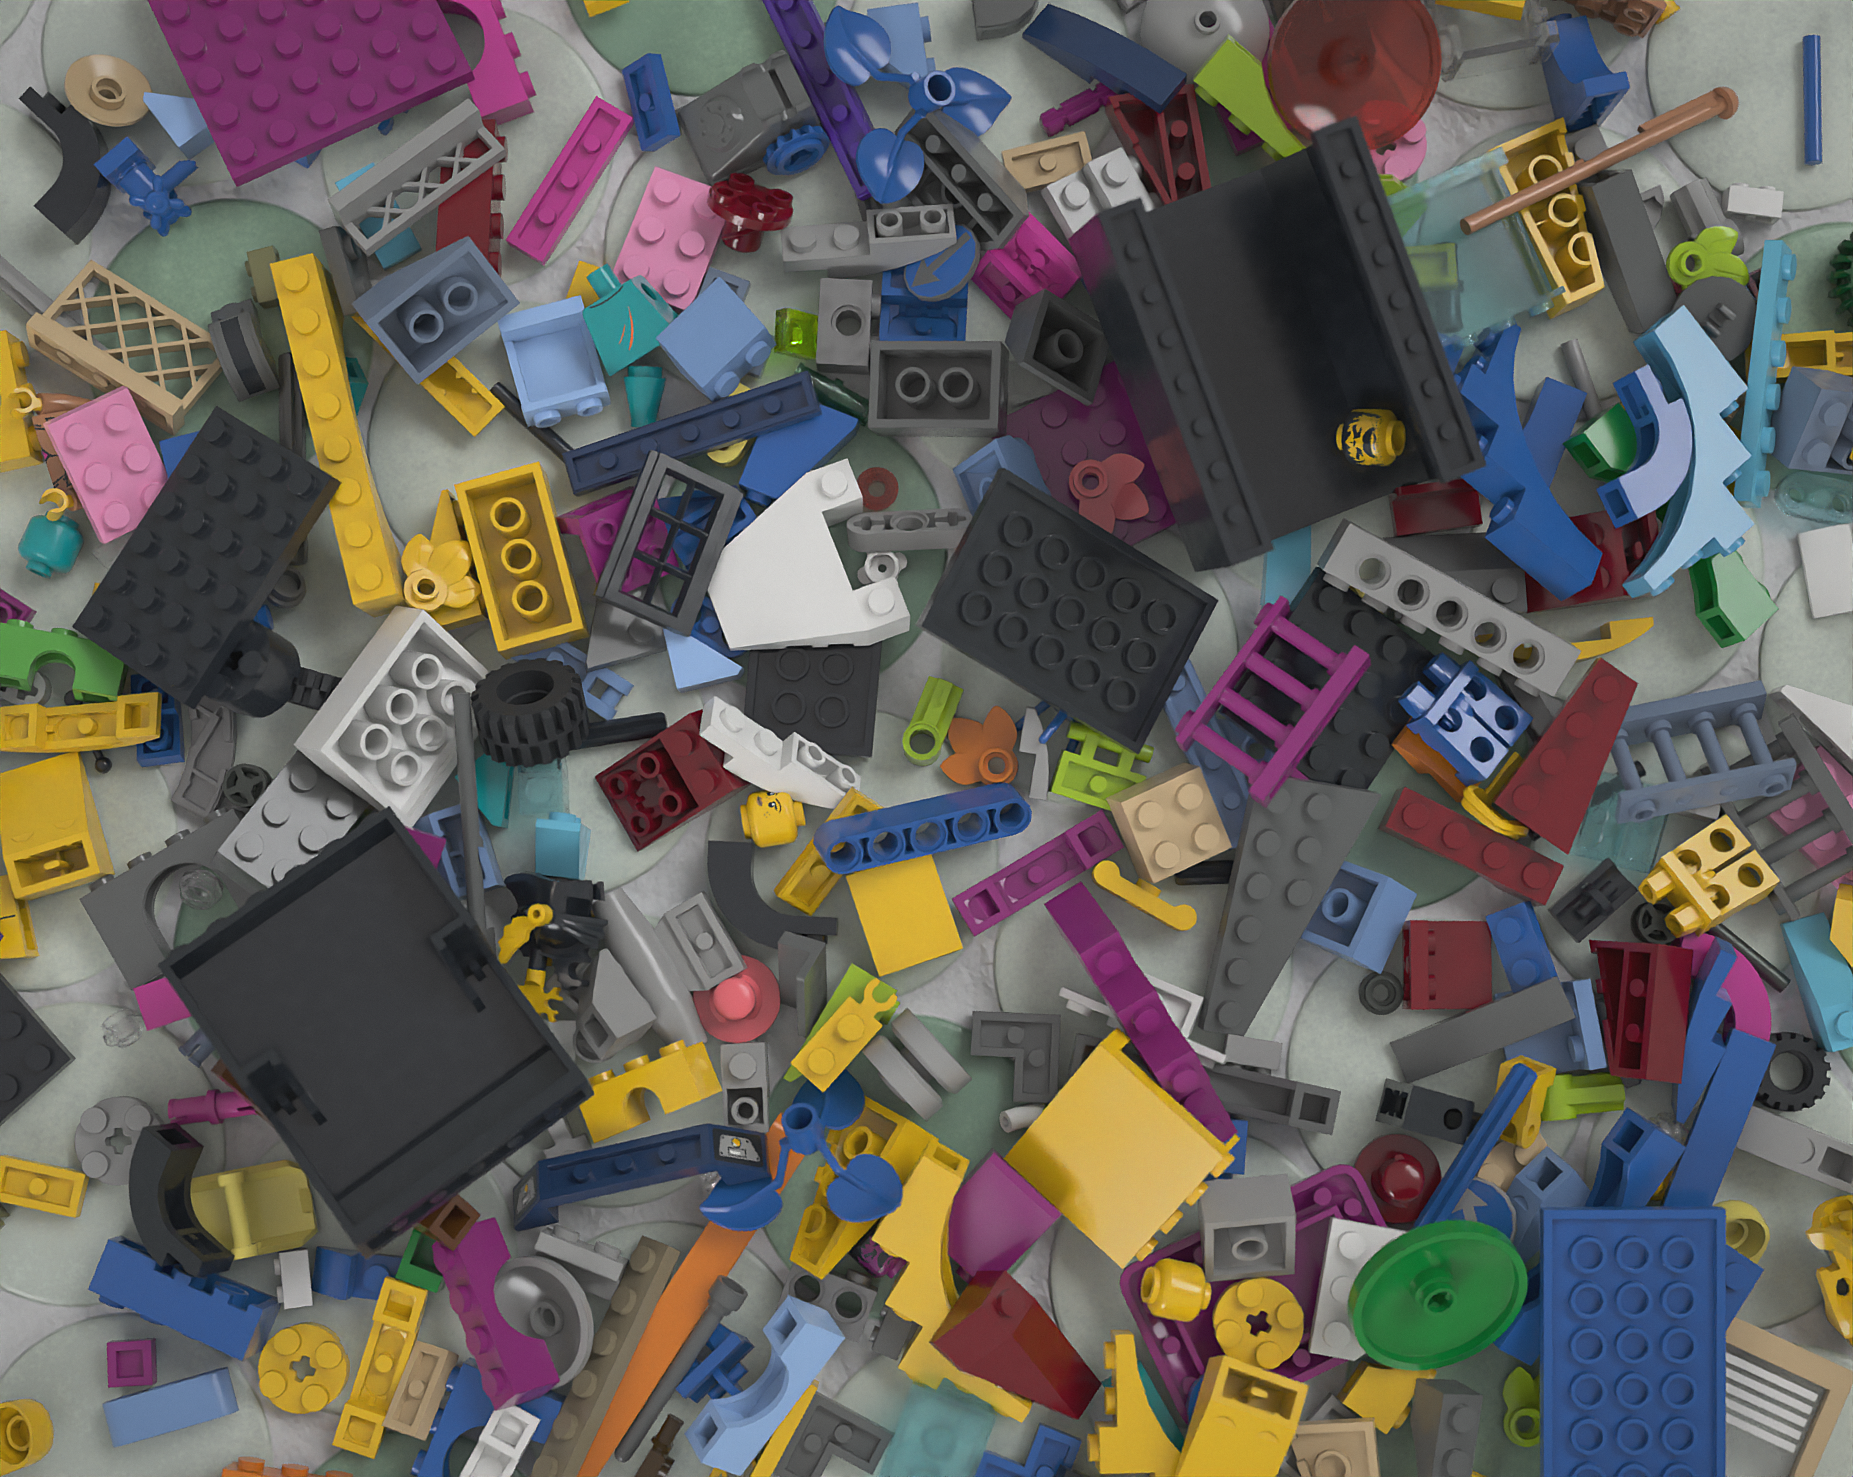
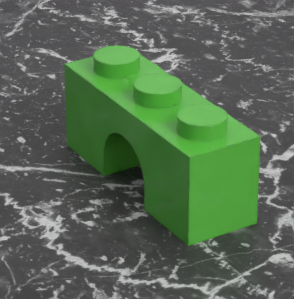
(25, 650)

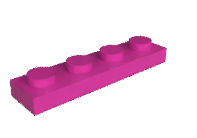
(570, 181)

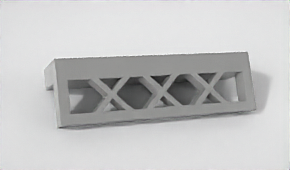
(404, 169)

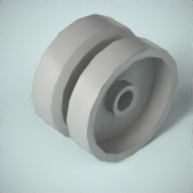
(913, 1067)

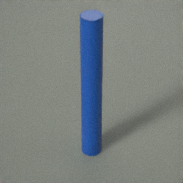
(1812, 99)

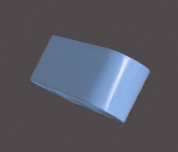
(170, 1407)

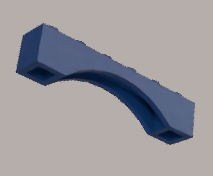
(1630, 1170)

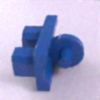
(720, 1370)

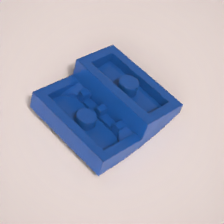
(911, 319)

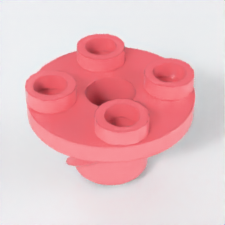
(741, 1005)

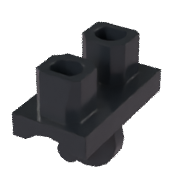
(1592, 900)

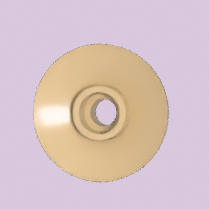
(107, 90)

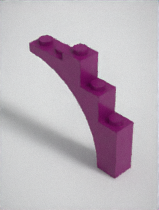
(1138, 1007)

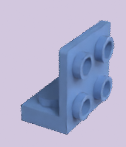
(1570, 1044)

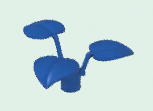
(887, 162)
(859, 1194)

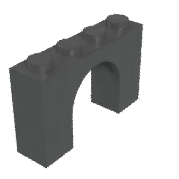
(125, 904)

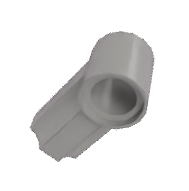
(1700, 210)

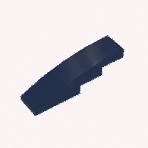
(1106, 56)

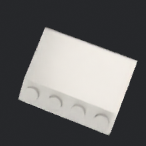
(392, 715)

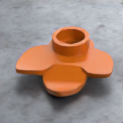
(977, 745)

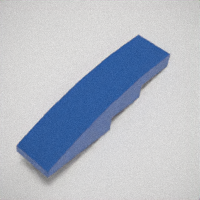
(1705, 1013)

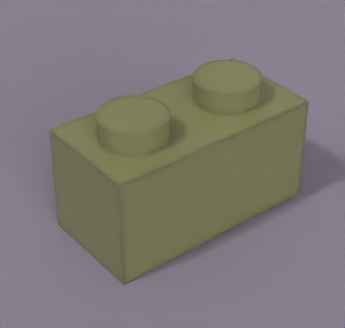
(259, 269)

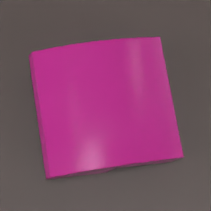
(1026, 266)

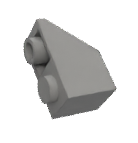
(611, 1008)
(745, 1085)

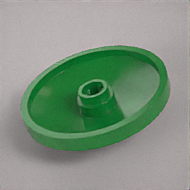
(1437, 1295)

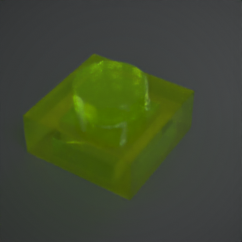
(796, 333)

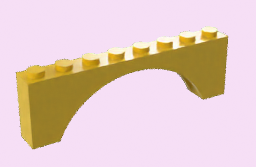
(317, 347)

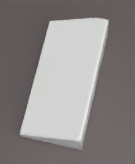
(1828, 569)

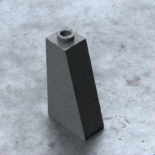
(1627, 248)

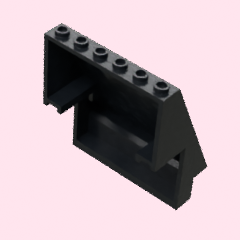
(376, 1030)

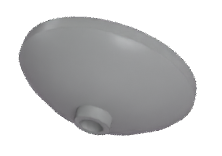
(1177, 36)
(547, 1304)

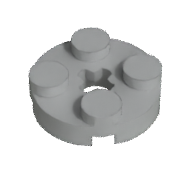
(98, 1126)

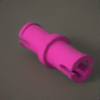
(210, 1107)

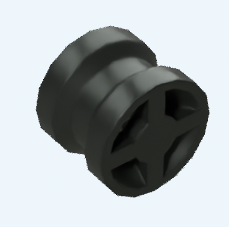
(239, 787)
(1657, 912)

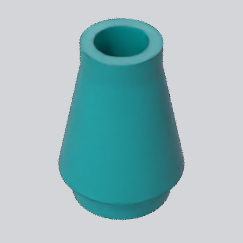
(644, 393)

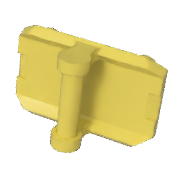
(256, 1208)

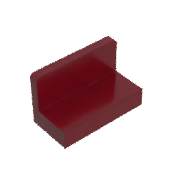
(1434, 508)

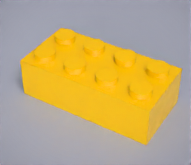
(521, 560)

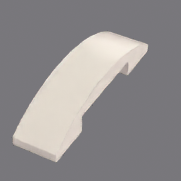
(501, 1443)

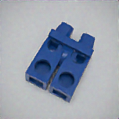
(1464, 717)

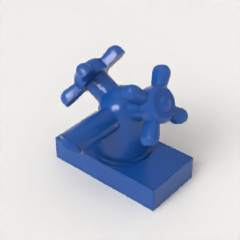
(155, 194)

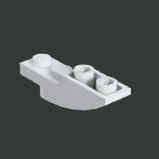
(774, 764)

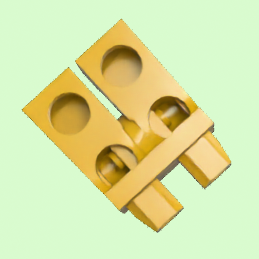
(1694, 888)

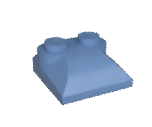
(978, 470)

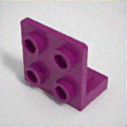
(597, 527)

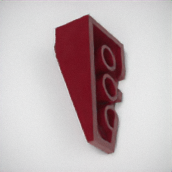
(1012, 1342)

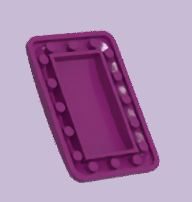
(1184, 1348)

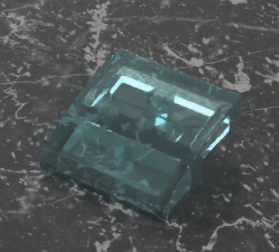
(1626, 844)

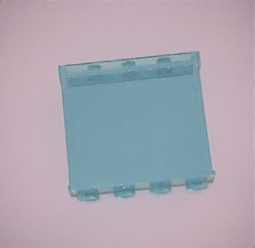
(1477, 276)

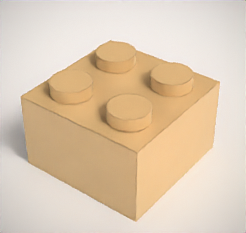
(1169, 822)

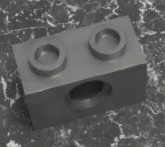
(839, 301)

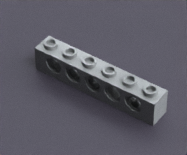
(1550, 654)

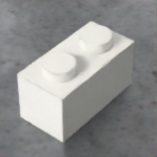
(1752, 204)
(295, 1278)

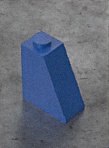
(793, 451)

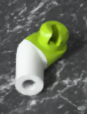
(1020, 1116)

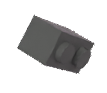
(891, 1335)

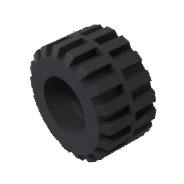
(530, 712)

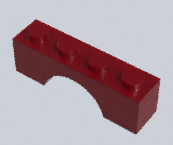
(1471, 845)

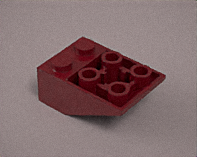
(1622, 553)
(668, 782)

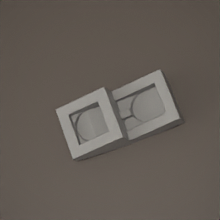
(1030, 743)

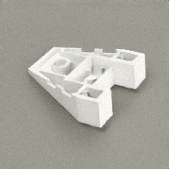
(786, 580)

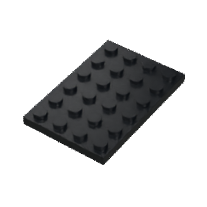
(206, 556)
(1067, 611)

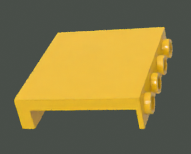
(1118, 1154)

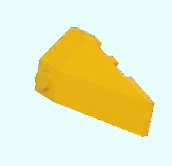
(878, 1131)

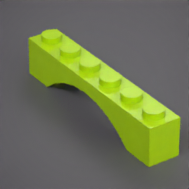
(1238, 83)

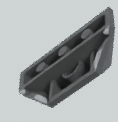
(968, 176)

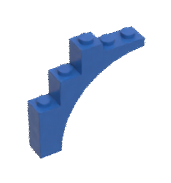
(1525, 515)

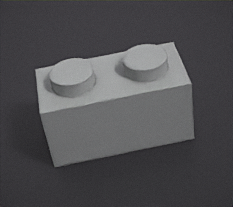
(1253, 1052)

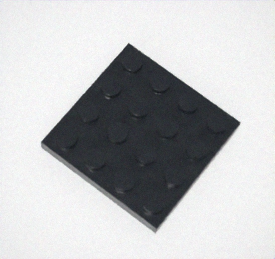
(1370, 719)

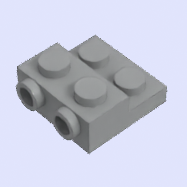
(1095, 188)

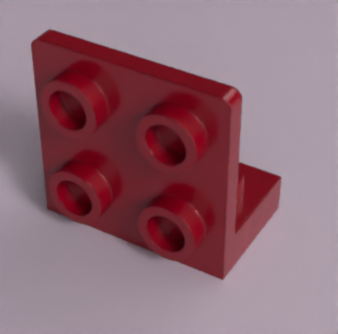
(1446, 964)

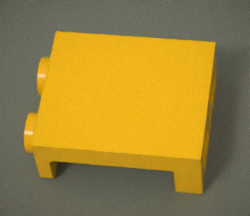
(904, 913)

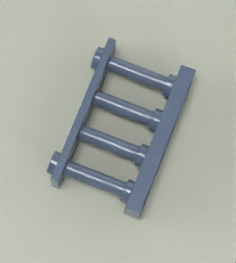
(1698, 715)

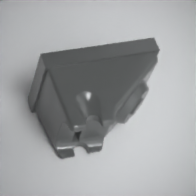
(745, 115)

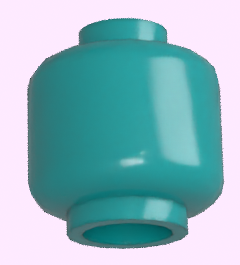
(50, 545)

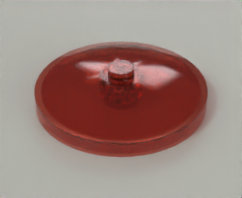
(1353, 61)

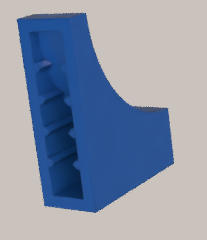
(1578, 79)

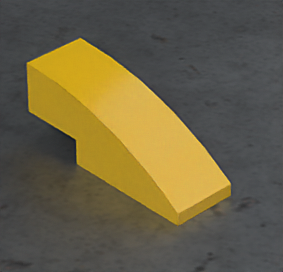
(1814, 350)

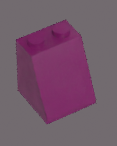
(995, 1218)

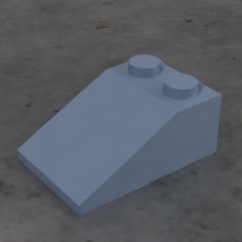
(436, 307)

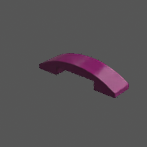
(1037, 873)

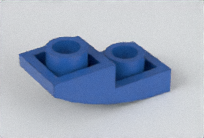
(170, 745)

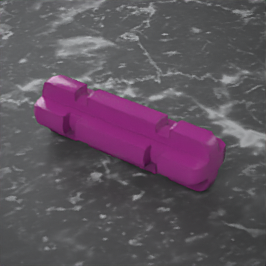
(1075, 109)

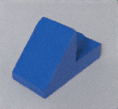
(349, 1274)

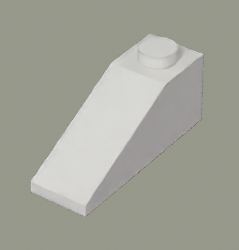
(1823, 719)

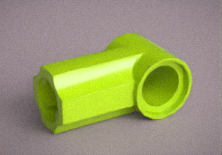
(933, 718)
(1582, 1095)

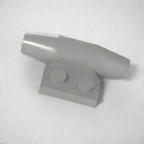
(665, 963)

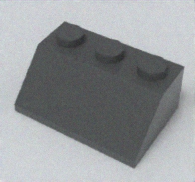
(1468, 560)

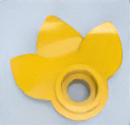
(441, 568)

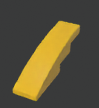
(455, 391)

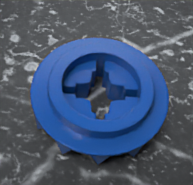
(796, 150)

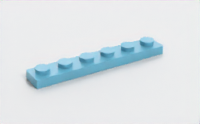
(1766, 356)

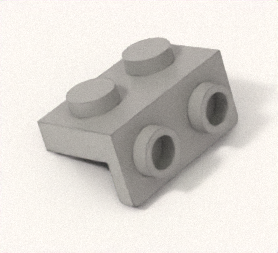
(595, 1267)

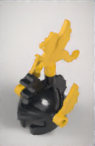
(551, 929)

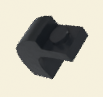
(80, 190)
(733, 886)
(163, 1205)

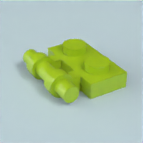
(1090, 780)

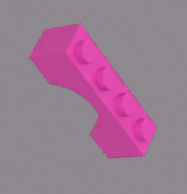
(498, 86)

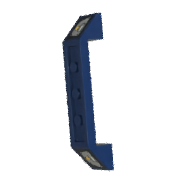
(638, 1163)

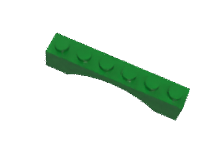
(1724, 590)

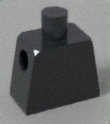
(1427, 1112)

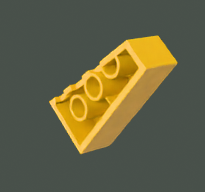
(1556, 222)

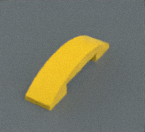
(1613, 635)
(81, 727)
(382, 1365)

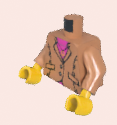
(49, 407)

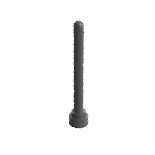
(724, 1298)

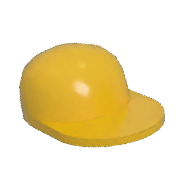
(24, 1434)

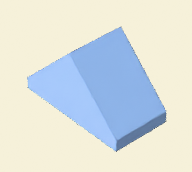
(181, 121)
(697, 664)

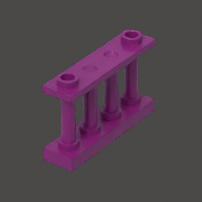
(1290, 740)

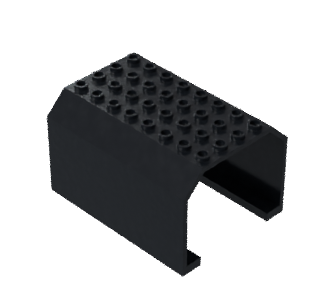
(1255, 333)

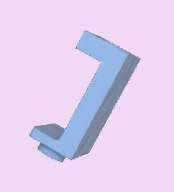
(554, 362)

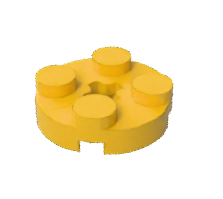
(1251, 1297)
(280, 1380)

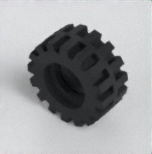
(1813, 1077)

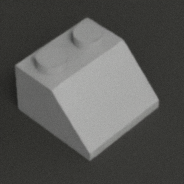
(1247, 1228)

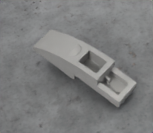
(872, 246)
(1798, 1148)

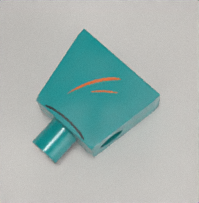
(625, 318)

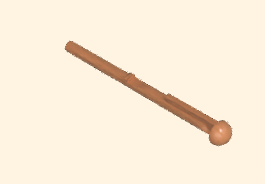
(1719, 101)

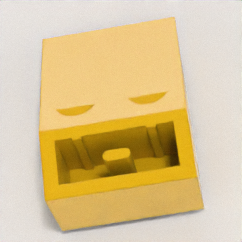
(51, 828)
(1241, 1422)

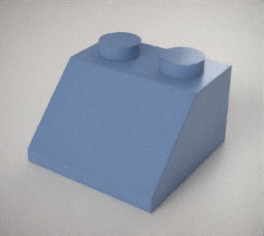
(716, 341)
(1360, 916)

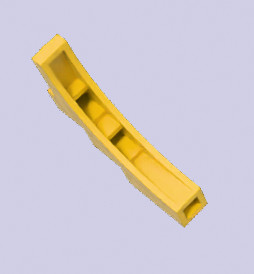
(925, 1285)
(1134, 1436)

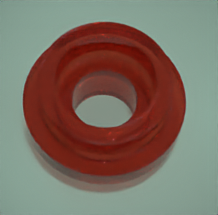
(883, 476)

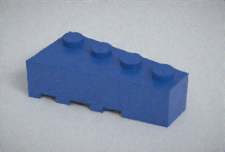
(201, 1308)

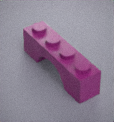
(510, 1363)

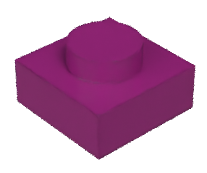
(131, 1362)

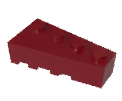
(477, 206)
(1566, 761)

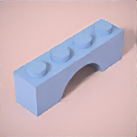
(737, 1427)

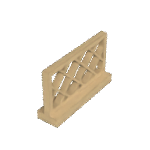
(103, 369)

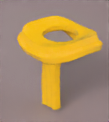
(1479, 801)

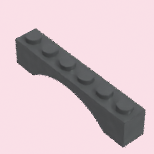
(1247, 1091)
(1445, 1427)

